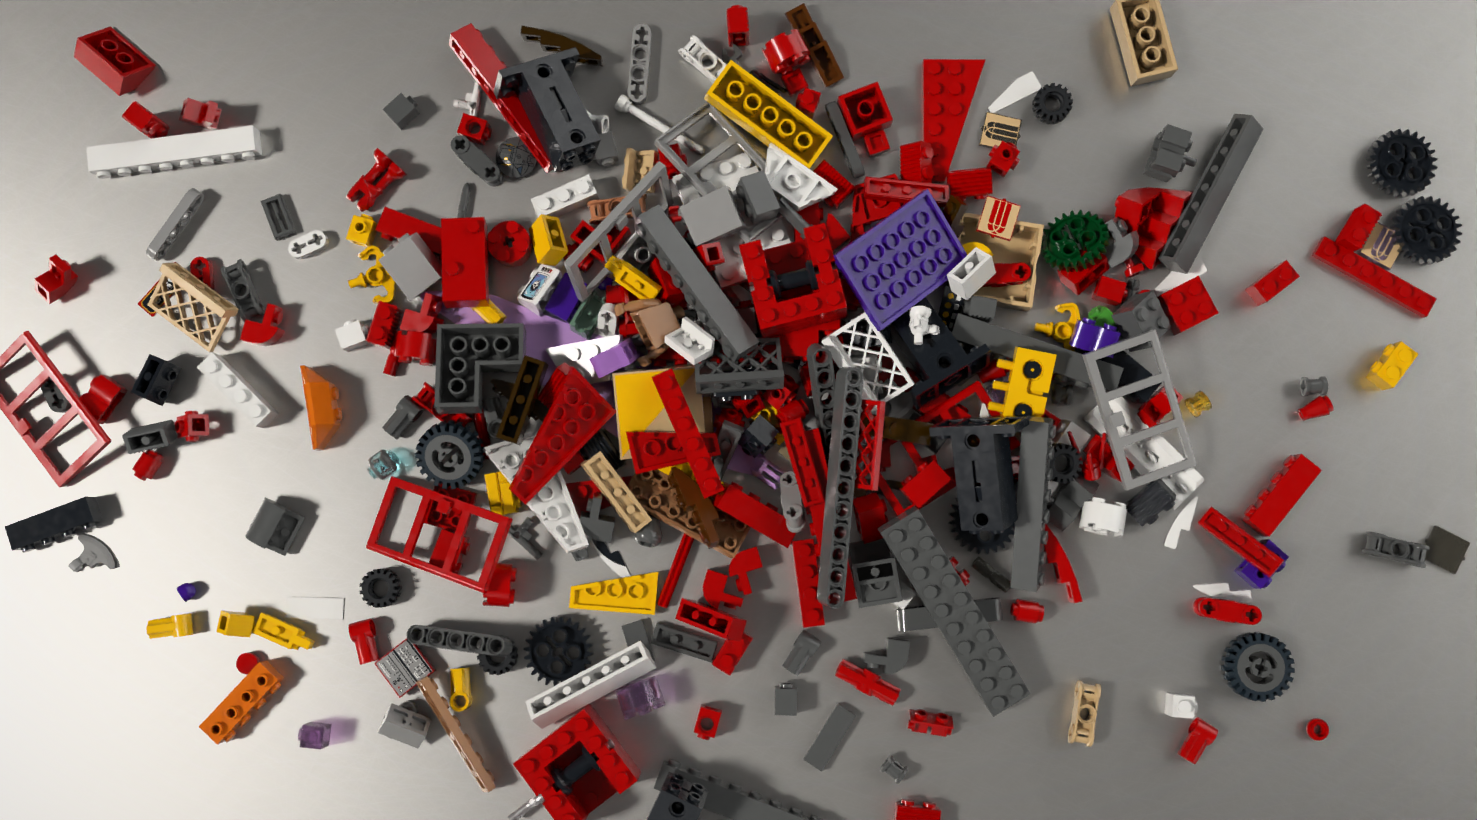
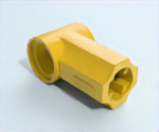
(490, 314)
(175, 626)
(460, 686)

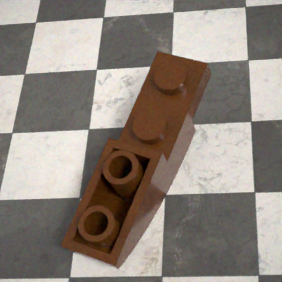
(691, 498)

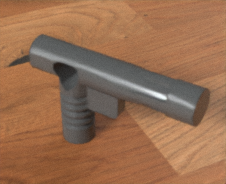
(524, 538)

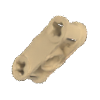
(1079, 725)

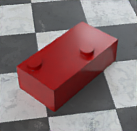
(464, 262)

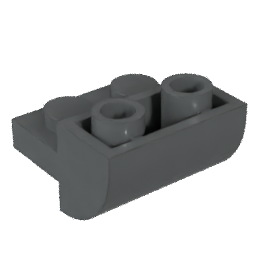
(274, 527)

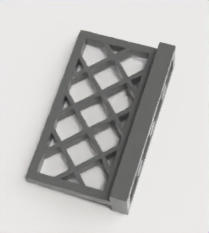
(740, 379)

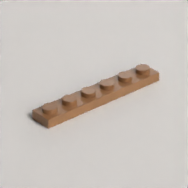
(461, 741)

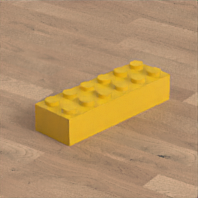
(767, 114)

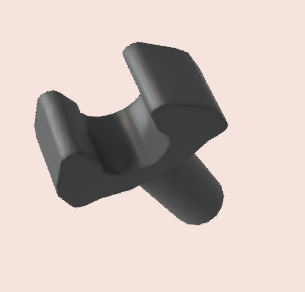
(738, 54)

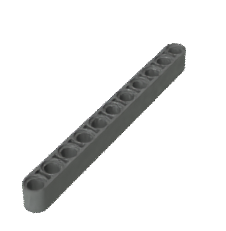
(845, 496)

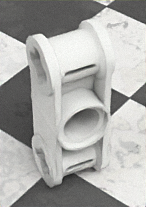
(696, 52)

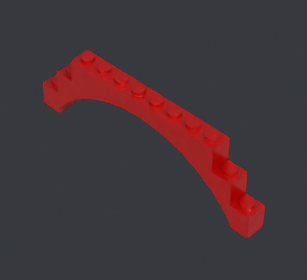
(793, 344)

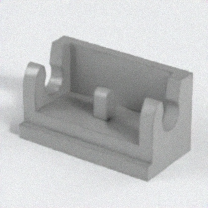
(405, 726)

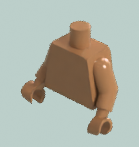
(653, 322)

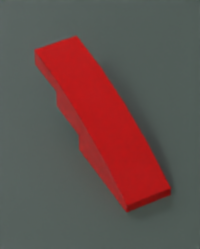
(1062, 566)

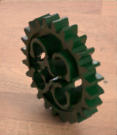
(1063, 250)

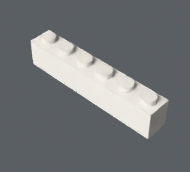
(590, 685)

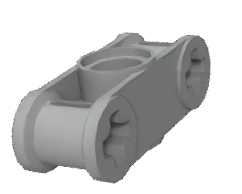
(792, 503)

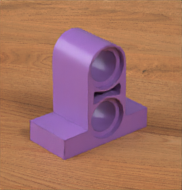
(614, 358)

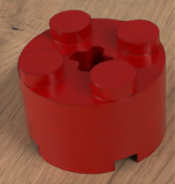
(786, 52)
(498, 243)
(416, 347)
(500, 587)

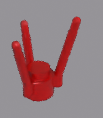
(1091, 467)

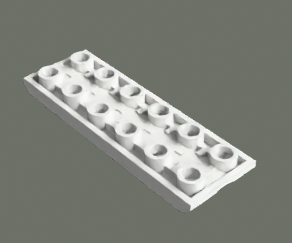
(1148, 453)

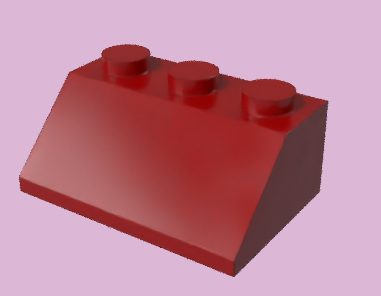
(113, 60)

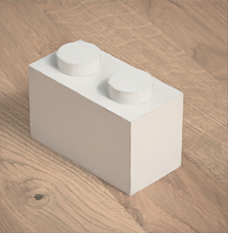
(971, 273)

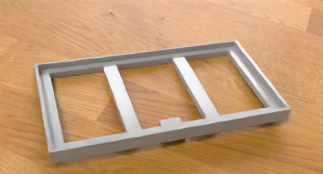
(689, 172)
(619, 219)
(1114, 420)

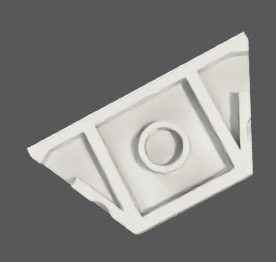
(795, 181)
(580, 353)

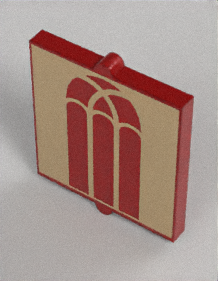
(998, 218)

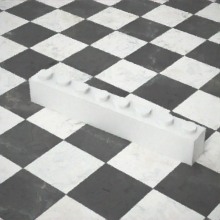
(174, 151)

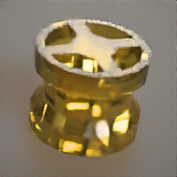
(1198, 404)

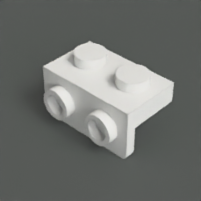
(691, 342)

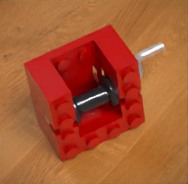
(784, 280)
(591, 763)

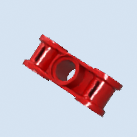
(1006, 275)
(426, 399)
(1227, 610)

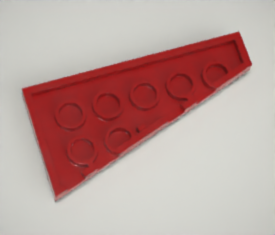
(946, 102)
(567, 427)

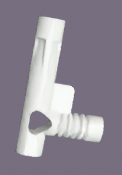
(470, 100)

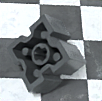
(1168, 152)

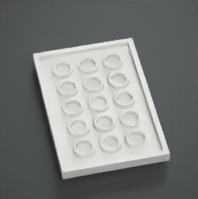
(728, 173)

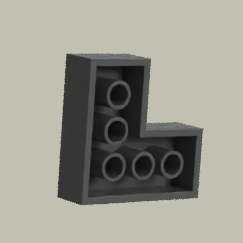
(466, 353)

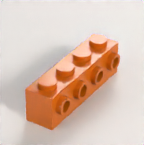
(241, 702)

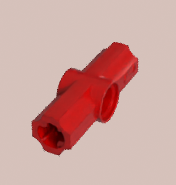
(867, 682)

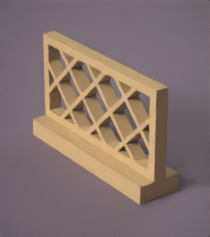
(196, 290)

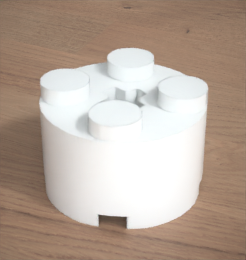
(1103, 517)

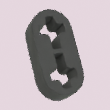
(52, 395)

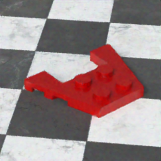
(868, 210)

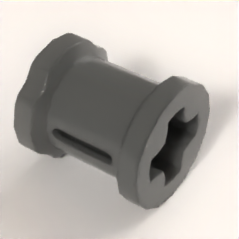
(1313, 386)
(894, 769)

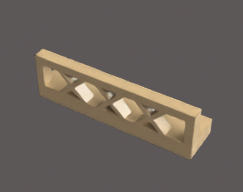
(616, 492)

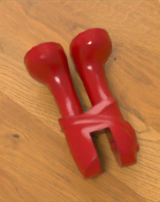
(365, 185)

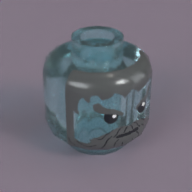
(383, 464)

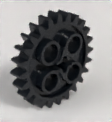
(1401, 163)
(1420, 248)
(975, 541)
(573, 637)

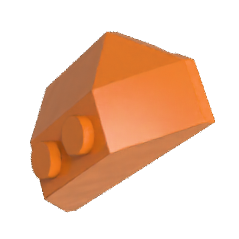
(321, 407)

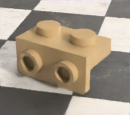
(637, 166)

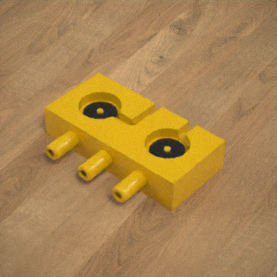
(1028, 379)

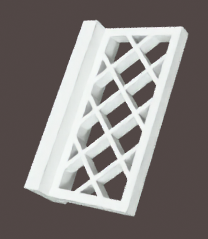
(843, 359)

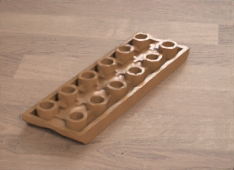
(660, 501)

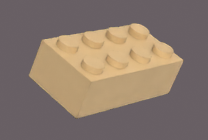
(1143, 40)

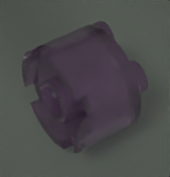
(640, 697)

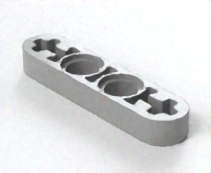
(642, 64)
(175, 224)

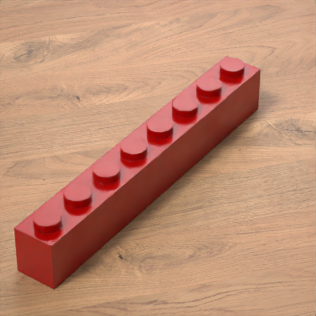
(484, 67)
(817, 511)

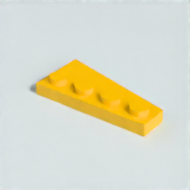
(625, 594)

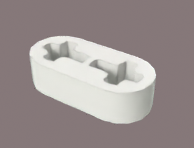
(306, 240)
(604, 319)

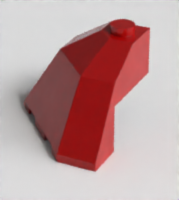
(1153, 216)

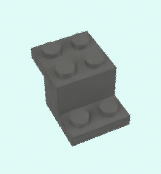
(874, 573)

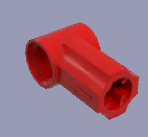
(363, 635)
(1200, 735)

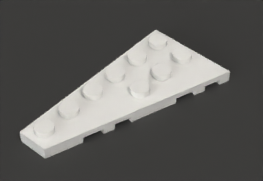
(551, 503)

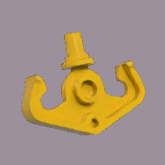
(375, 276)
(1061, 331)

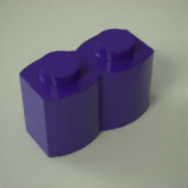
(1091, 336)

